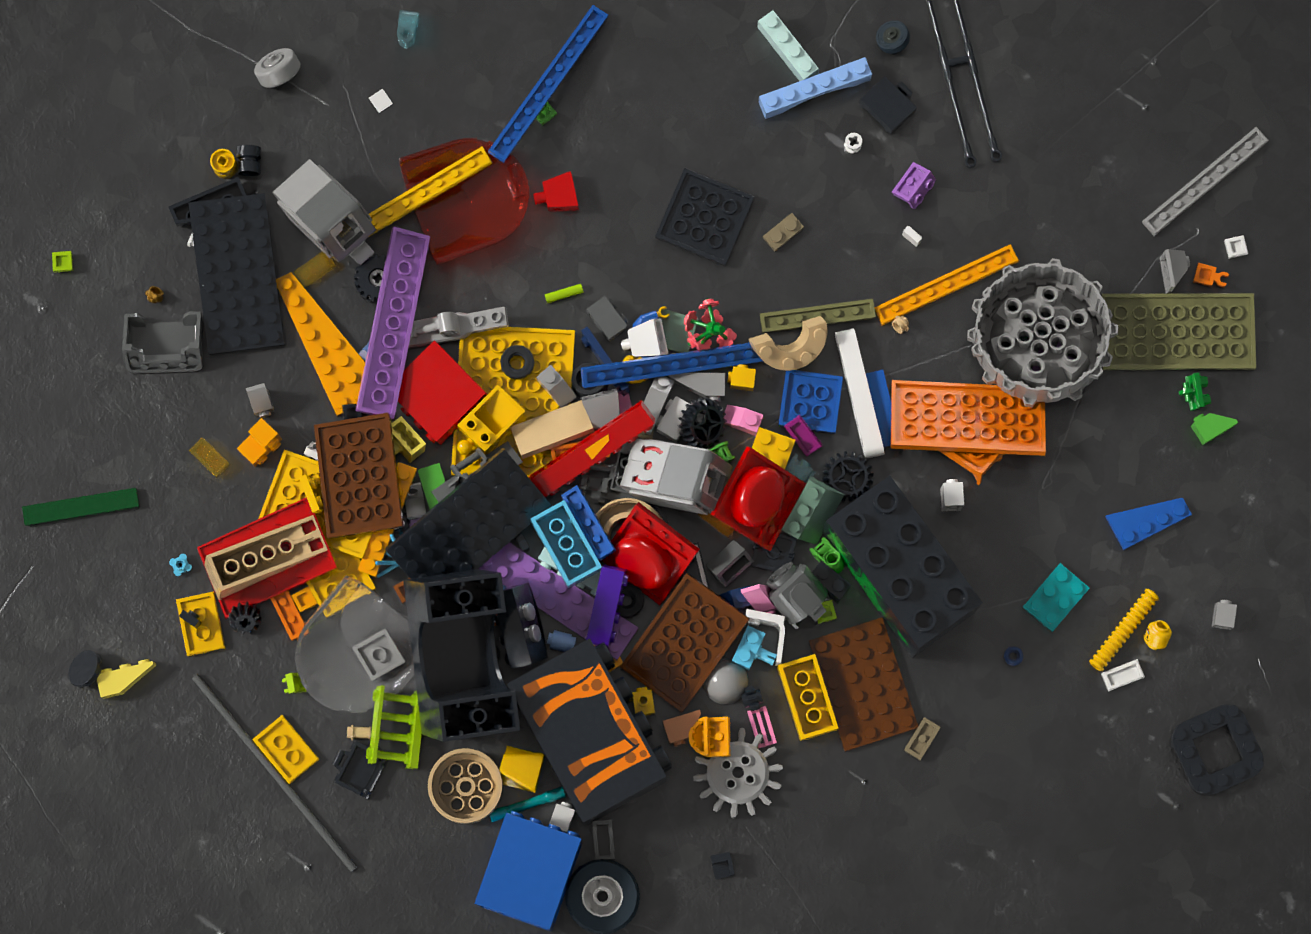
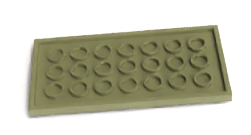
(1182, 331)

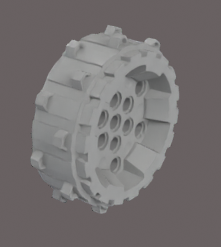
(1012, 365)

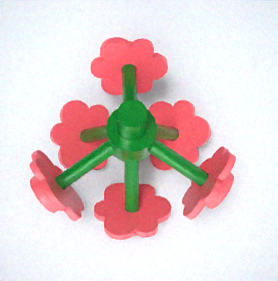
(713, 327)

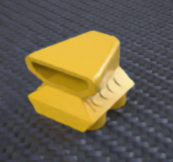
(521, 768)

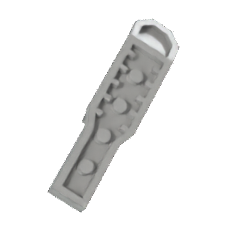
(456, 326)

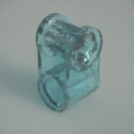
(407, 25)

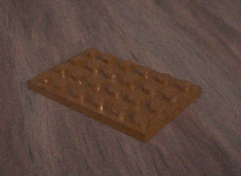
(358, 475)
(684, 642)
(864, 684)

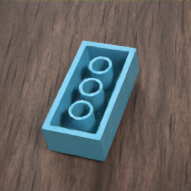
(566, 544)

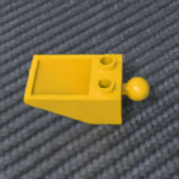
(491, 417)

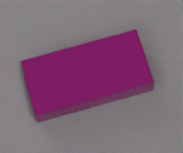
(803, 435)

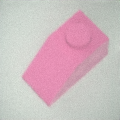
(743, 419)

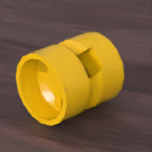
(223, 163)

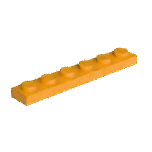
(381, 539)

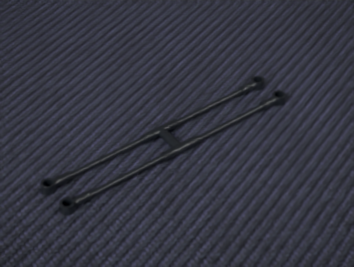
(969, 58)

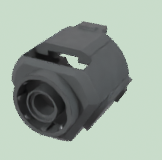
(797, 593)

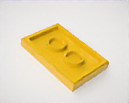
(209, 633)
(285, 749)

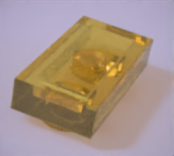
(314, 269)
(209, 457)

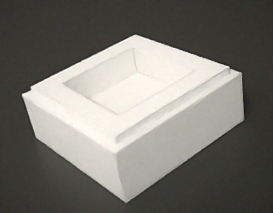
(912, 236)
(1236, 247)

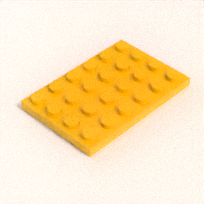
(288, 489)

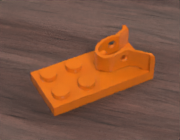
(974, 462)

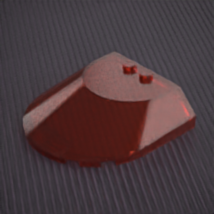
(473, 212)

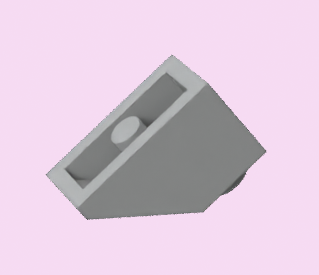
(556, 386)
(260, 400)

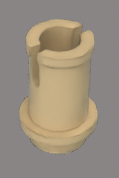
(359, 732)

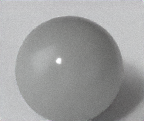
(726, 682)

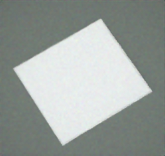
(380, 100)

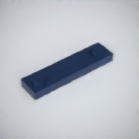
(590, 341)

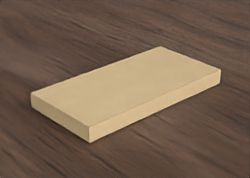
(552, 429)

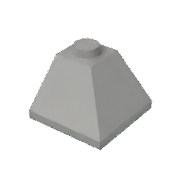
(1173, 266)

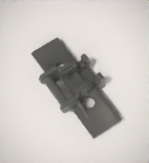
(448, 486)
(597, 489)

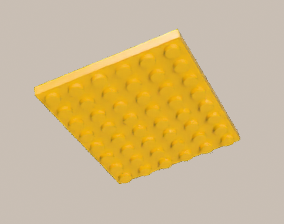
(481, 359)

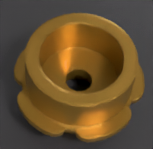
(154, 294)

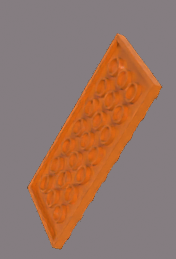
(964, 419)

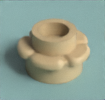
(900, 324)

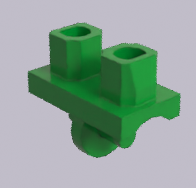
(1193, 391)

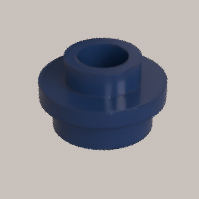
(1017, 651)

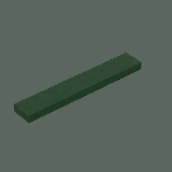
(80, 506)

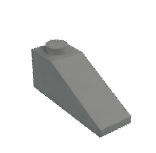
(703, 384)
(658, 396)

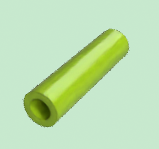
(564, 293)

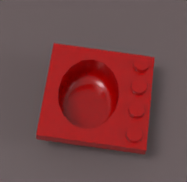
(758, 498)
(651, 553)

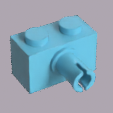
(751, 648)

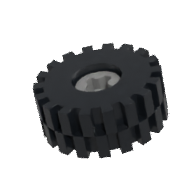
(364, 277)

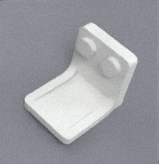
(769, 619)

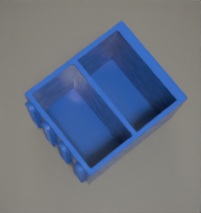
(529, 871)

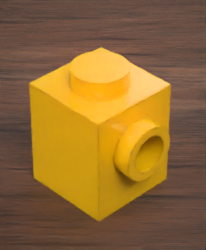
(742, 378)
(643, 701)

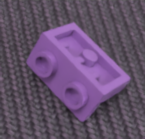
(914, 185)

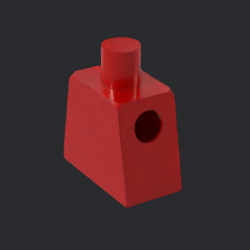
(558, 194)

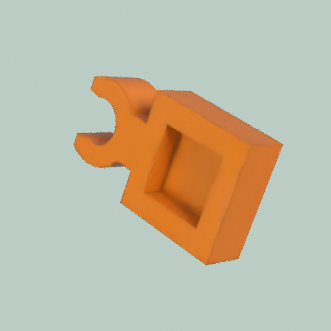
(1207, 275)

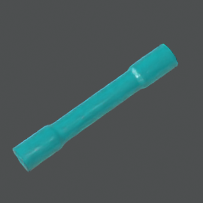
(547, 797)

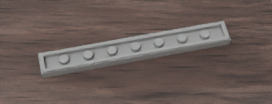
(1205, 181)

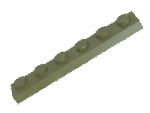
(831, 313)

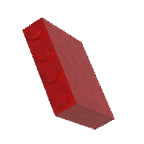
(438, 393)

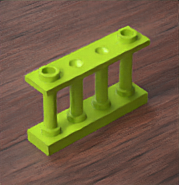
(412, 738)

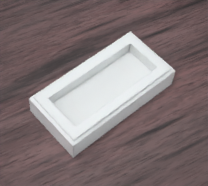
(1122, 675)

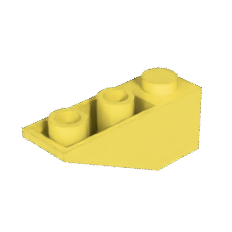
(119, 681)

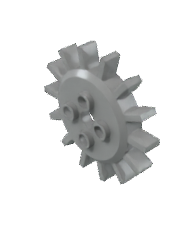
(742, 791)

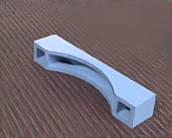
(799, 92)

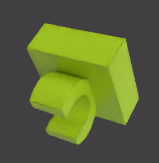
(294, 683)

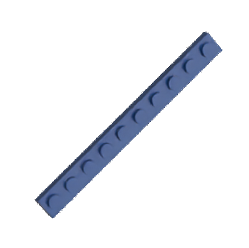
(548, 84)
(668, 365)

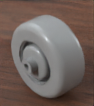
(277, 68)

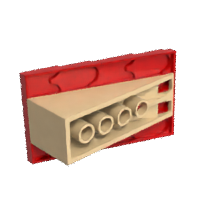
(267, 557)

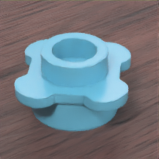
(175, 564)

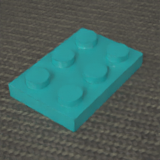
(1056, 597)

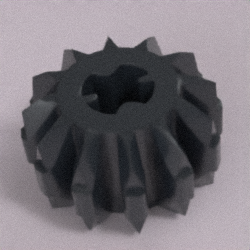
(245, 618)

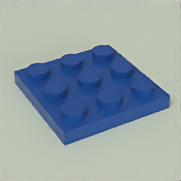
(813, 397)

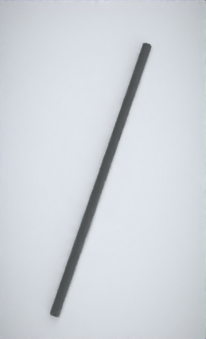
(274, 772)

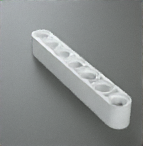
(859, 393)

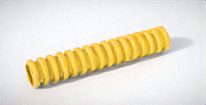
(1125, 628)

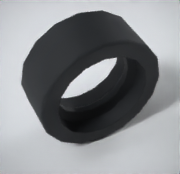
(576, 376)

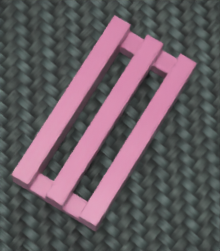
(764, 709)

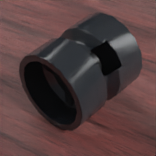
(248, 160)

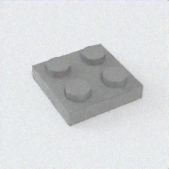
(378, 654)

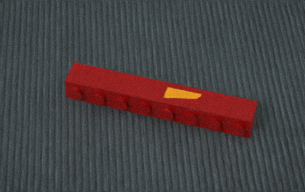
(593, 449)

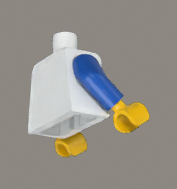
(647, 336)

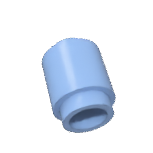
(561, 641)

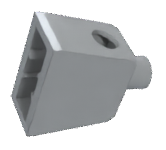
(602, 407)

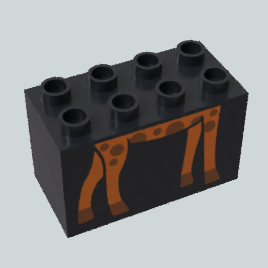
(590, 731)

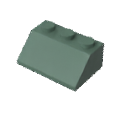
(812, 510)

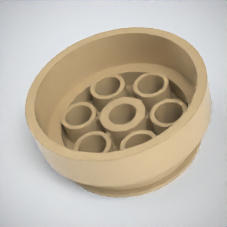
(441, 774)

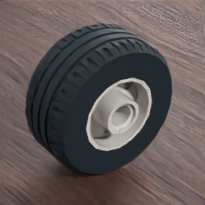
(602, 877)

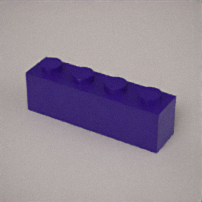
(606, 605)

